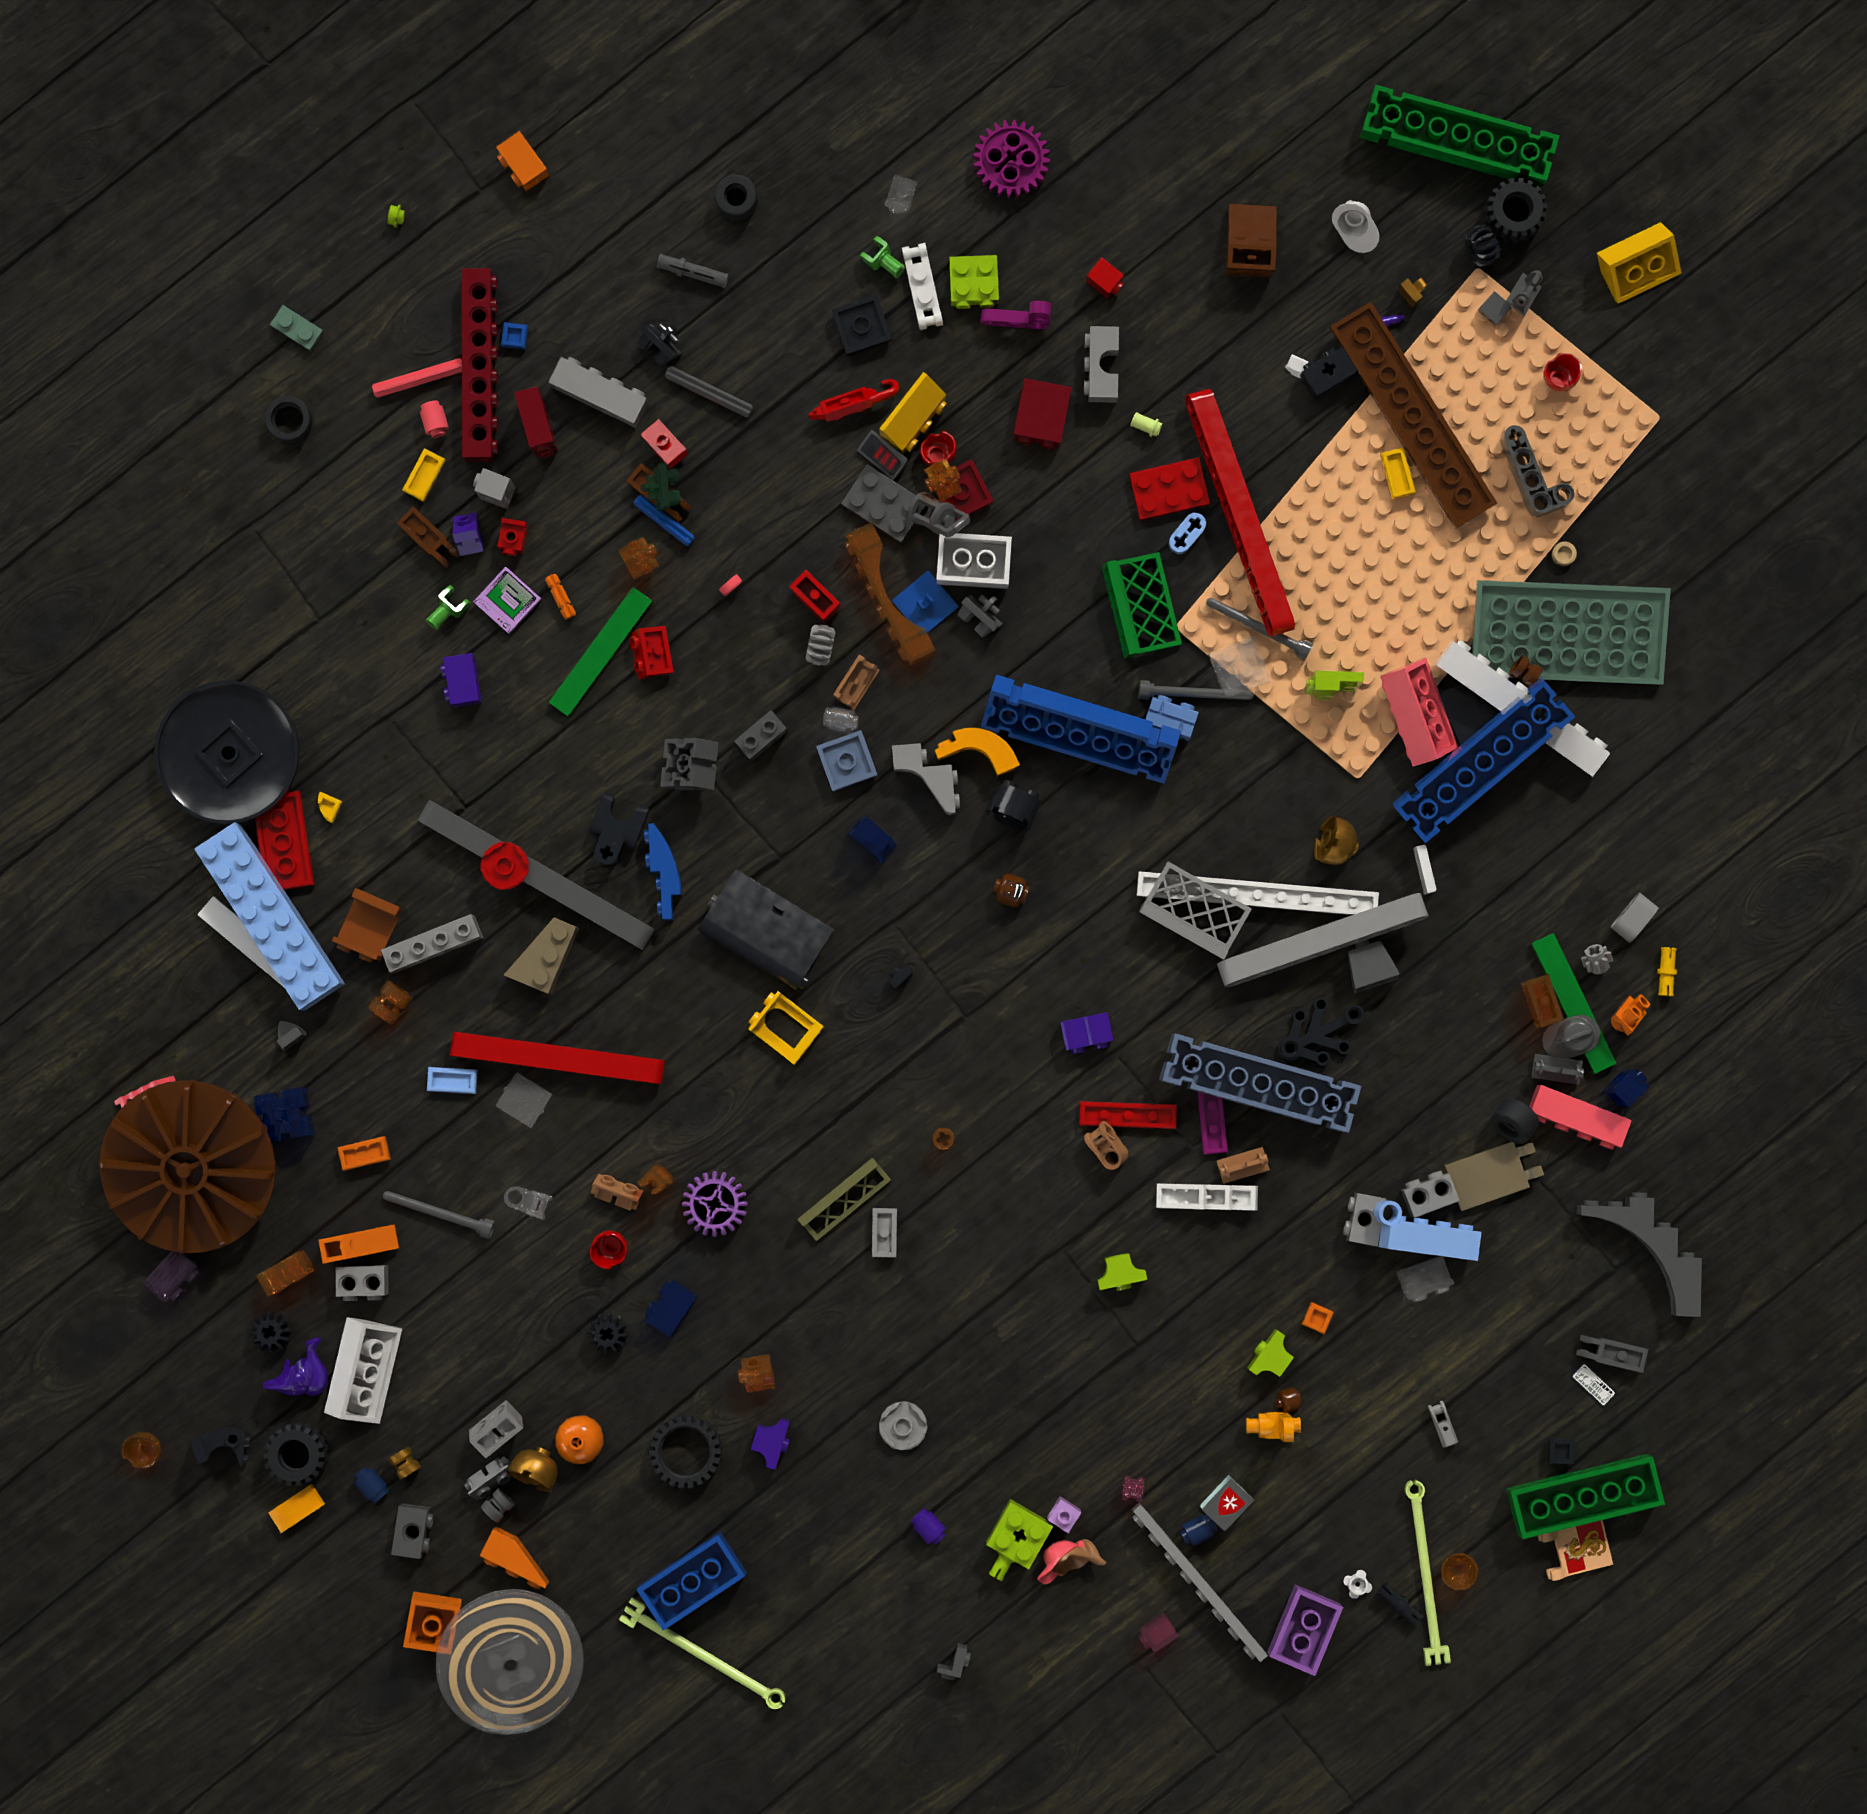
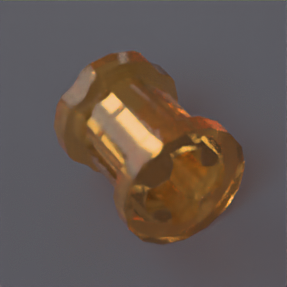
(940, 1145)

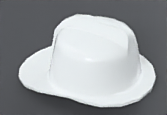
(1356, 226)

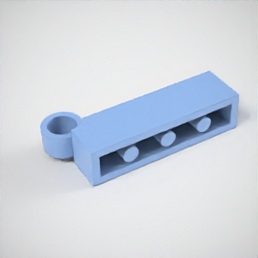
(1426, 1238)

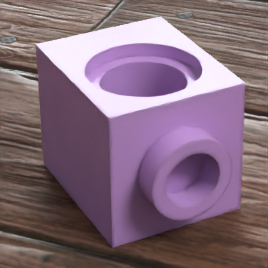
(1064, 1514)

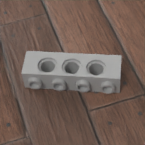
(432, 943)

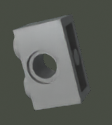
(1355, 1232)

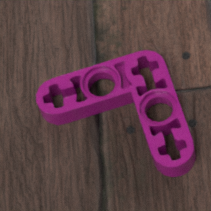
(1036, 318)

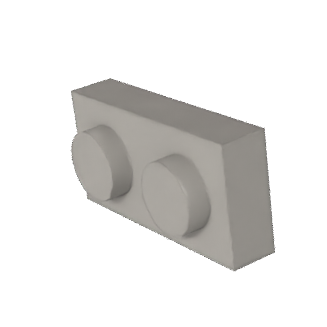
(884, 1232)

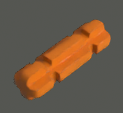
(560, 596)

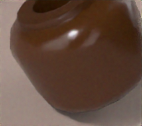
(1288, 1400)

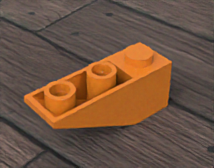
(358, 1243)
(510, 1553)

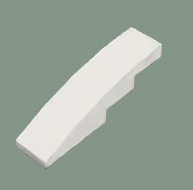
(1207, 1196)

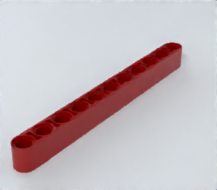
(1240, 512)

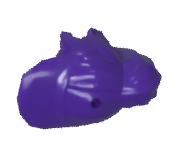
(305, 1376)

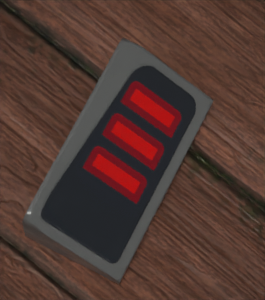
(882, 455)

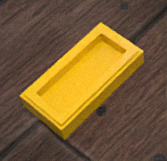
(1397, 473)
(424, 475)

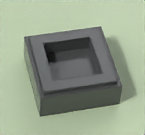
(1494, 308)

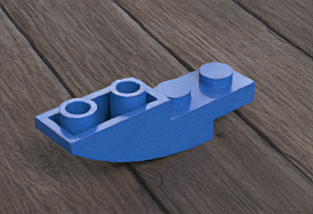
(662, 861)

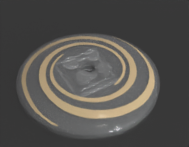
(506, 1628)

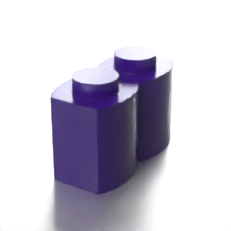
(1087, 1032)

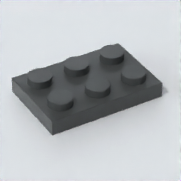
(882, 503)

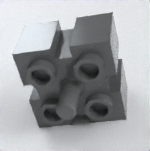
(689, 764)

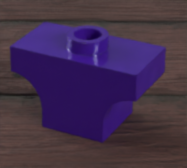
(468, 534)
(771, 1441)

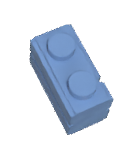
(1166, 713)

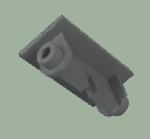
(1525, 291)
(1557, 1069)
(481, 1485)

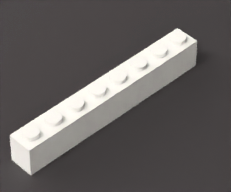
(1500, 692)

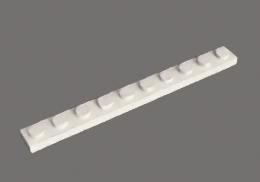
(1265, 894)

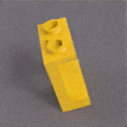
(781, 1002)

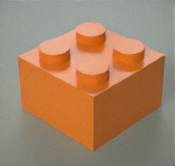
(428, 1619)

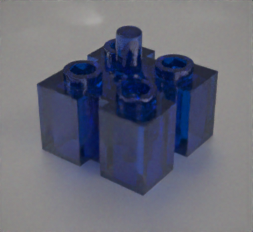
(285, 1114)

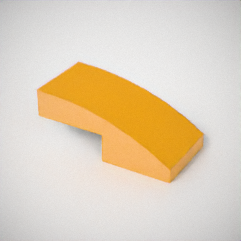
(296, 1508)

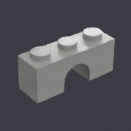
(1101, 343)

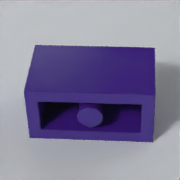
(461, 680)

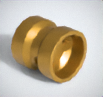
(406, 1468)

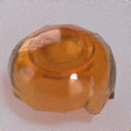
(141, 1449)
(1459, 1571)

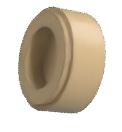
(1563, 554)

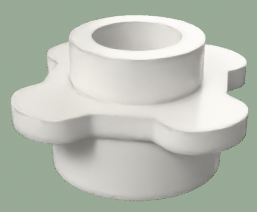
(1364, 1586)

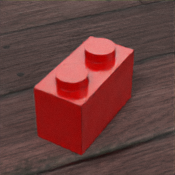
(815, 596)

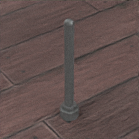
(1300, 648)
(1148, 690)
(483, 1227)

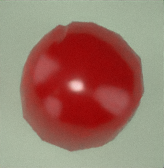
(1562, 372)
(937, 448)
(608, 1249)

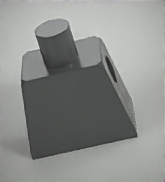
(1370, 966)

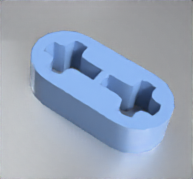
(1191, 537)

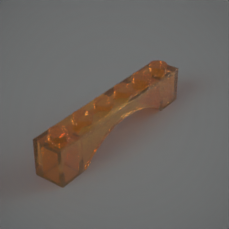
(912, 638)

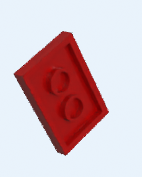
(1169, 489)

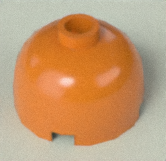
(584, 1429)

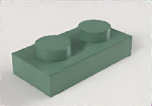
(297, 328)

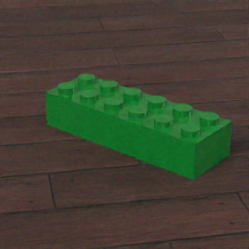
(1585, 1496)

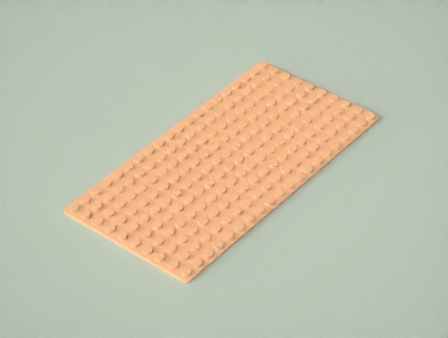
(1394, 577)

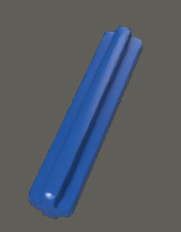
(664, 520)

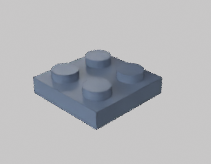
(846, 760)

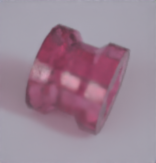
(1133, 1488)

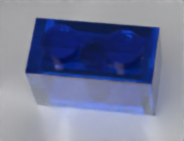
(671, 1307)

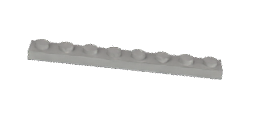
(1204, 1590)

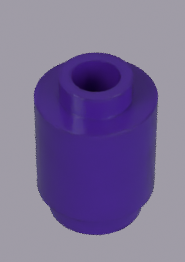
(928, 1526)

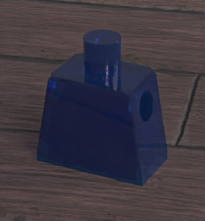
(872, 838)

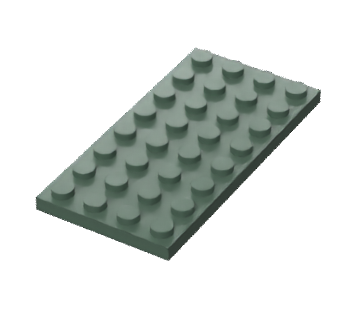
(1574, 629)

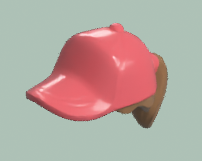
(1068, 1556)

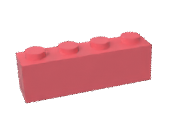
(1579, 1116)

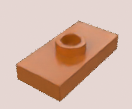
(364, 1153)

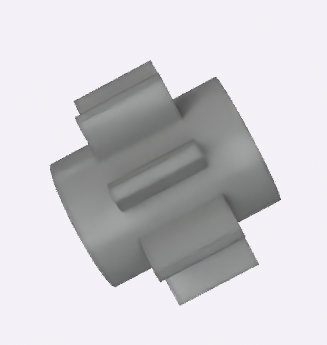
(1597, 959)

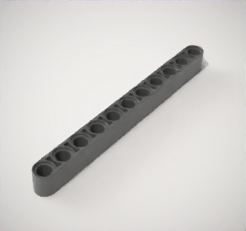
(541, 877)

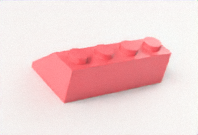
(1419, 712)

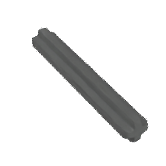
(708, 391)

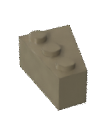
(545, 957)

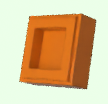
(1317, 1318)

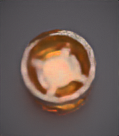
(393, 994)

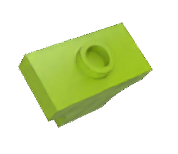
(1120, 1273)
(1271, 1355)

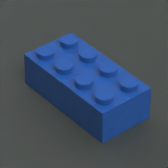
(691, 1581)

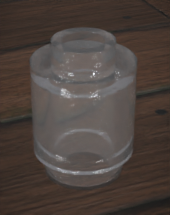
(840, 719)

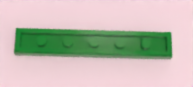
(600, 652)
(1570, 995)

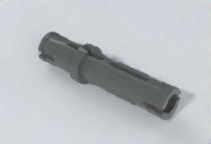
(692, 270)

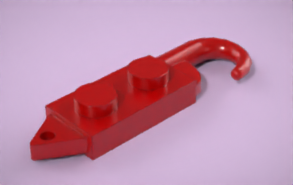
(853, 402)

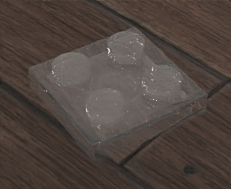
(1239, 667)

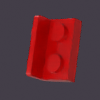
(651, 652)

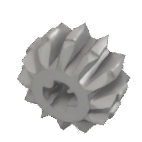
(820, 644)

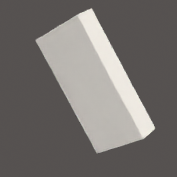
(1424, 869)

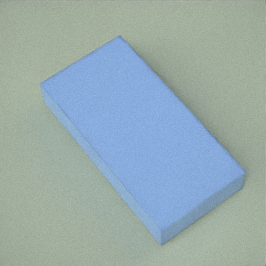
(452, 1080)

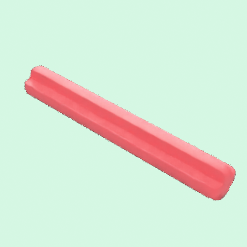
(417, 378)

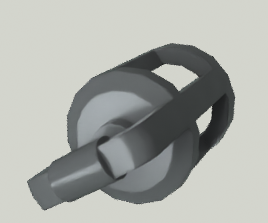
(939, 516)

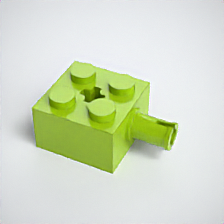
(1017, 1550)

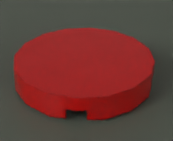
(505, 866)

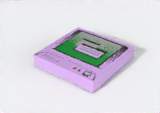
(507, 600)

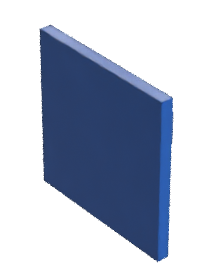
(925, 602)

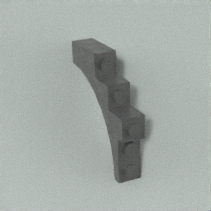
(1680, 1273)

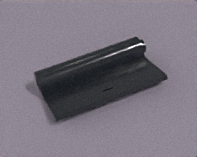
(773, 941)

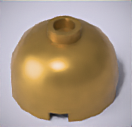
(1337, 841)
(534, 1468)

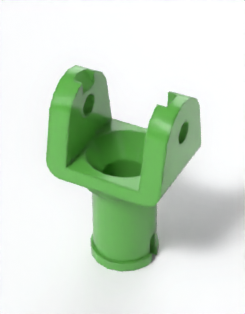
(883, 259)
(446, 609)

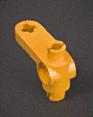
(1274, 1426)

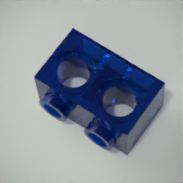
(1627, 1087)

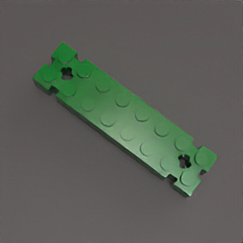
(1459, 136)

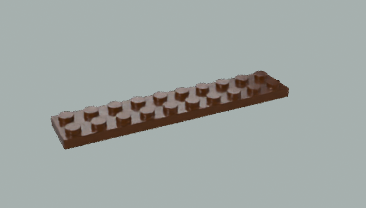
(1413, 415)

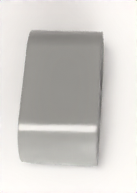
(1634, 917)

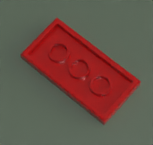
(285, 842)

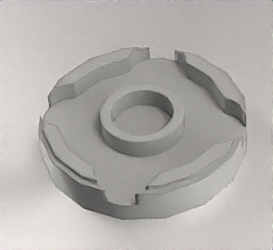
(903, 1425)

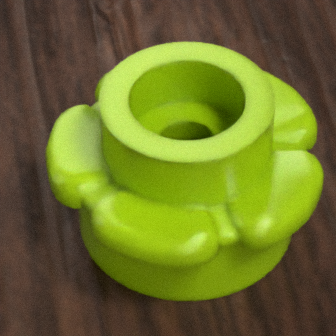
(395, 216)

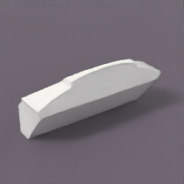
(1295, 365)

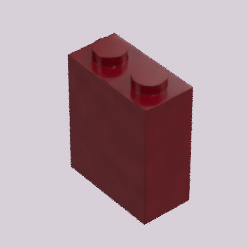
(1042, 413)
(536, 422)

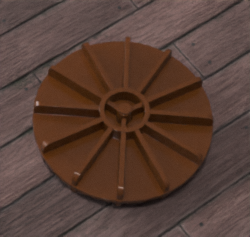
(187, 1166)

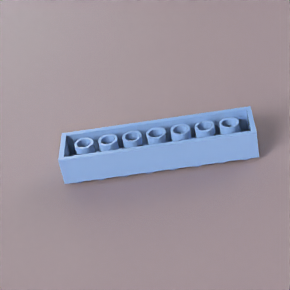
(269, 916)

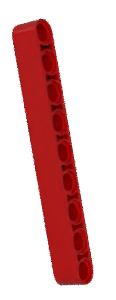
(557, 1057)

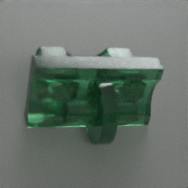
(658, 487)

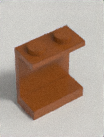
(368, 926)

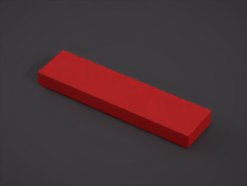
(1128, 1114)

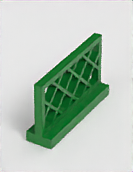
(1121, 609)

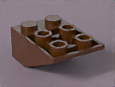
(1251, 240)

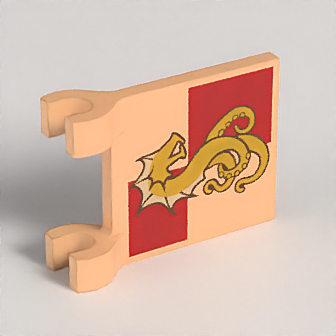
(1579, 1549)

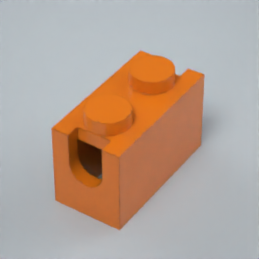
(522, 161)

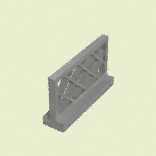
(1186, 929)

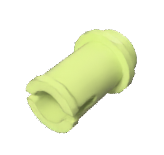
(1146, 424)

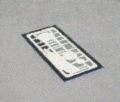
(1593, 1384)

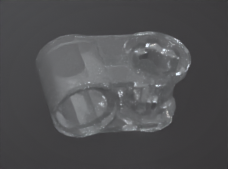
(529, 1201)

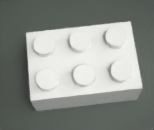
(974, 560)

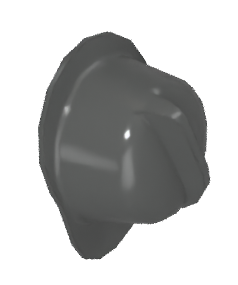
(1571, 1037)

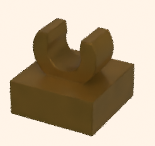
(1411, 291)

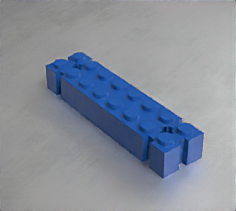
(1080, 729)
(1483, 760)

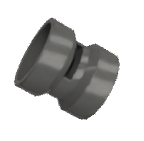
(497, 1505)

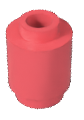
(434, 419)

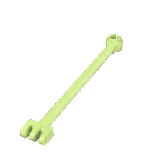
(638, 1616)
(1435, 1649)

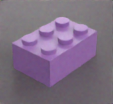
(1305, 1630)

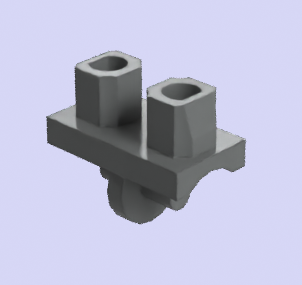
(988, 620)

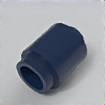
(370, 1484)
(1198, 1530)

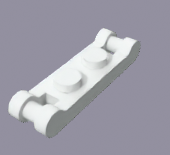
(922, 286)

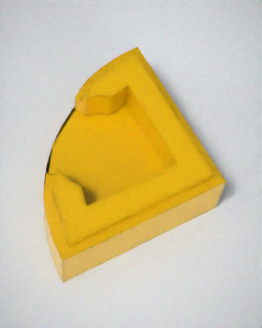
(329, 806)

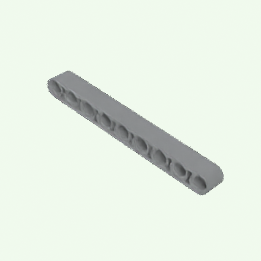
(1322, 940)

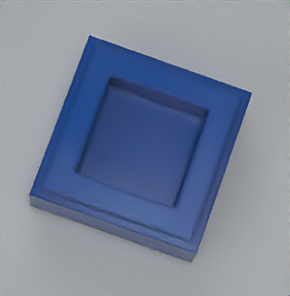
(514, 336)

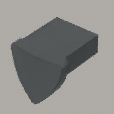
(289, 1034)

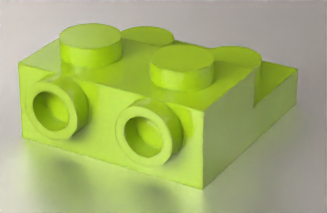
(974, 281)
(1327, 683)

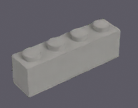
(599, 392)

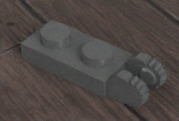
(1615, 1353)

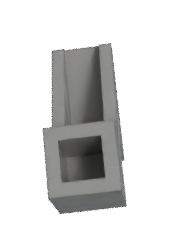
(937, 778)

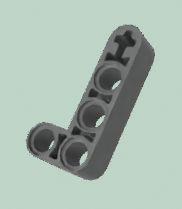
(1532, 470)

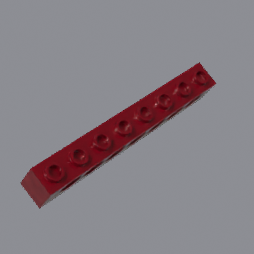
(472, 281)

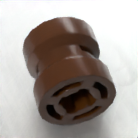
(1525, 671)

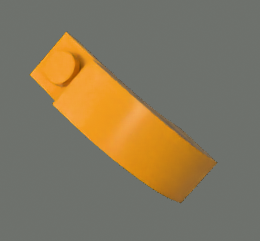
(983, 741)

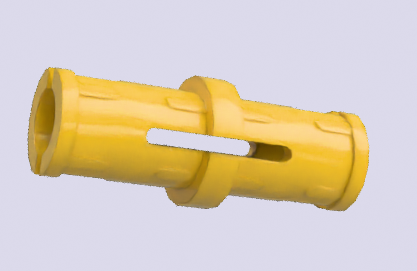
(1667, 971)

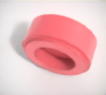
(730, 585)

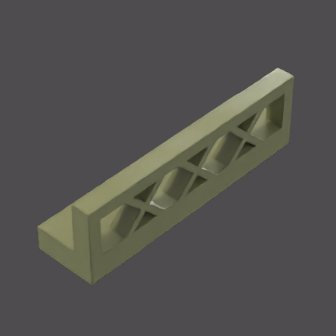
(838, 1192)

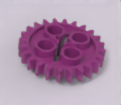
(997, 143)

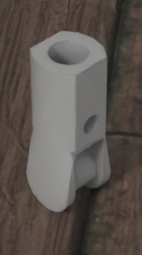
(1444, 1427)

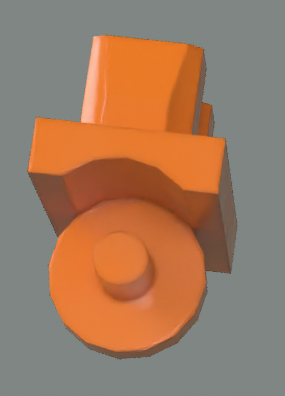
(1630, 1014)

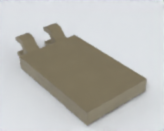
(1491, 1174)

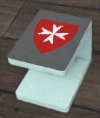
(1226, 1503)

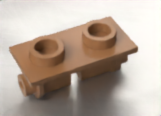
(1243, 1165)
(606, 1187)

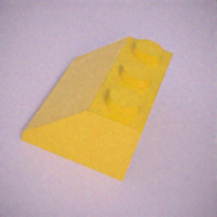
(1640, 262)
(913, 414)

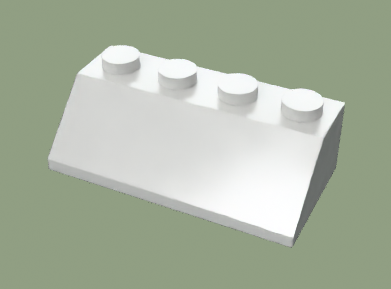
(363, 1371)

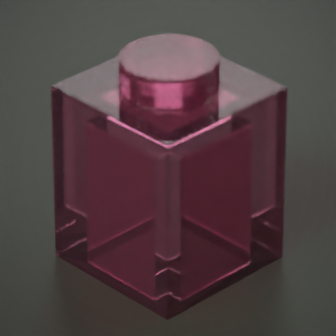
(1158, 1633)

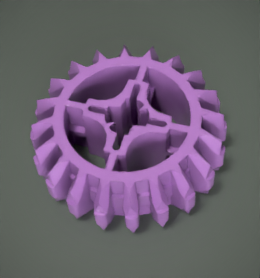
(694, 1197)

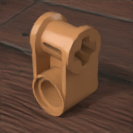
(1105, 1145)

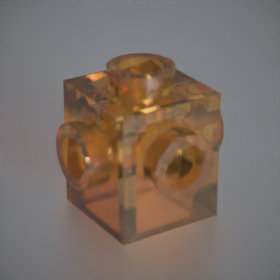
(943, 480)
(639, 557)
(757, 1373)

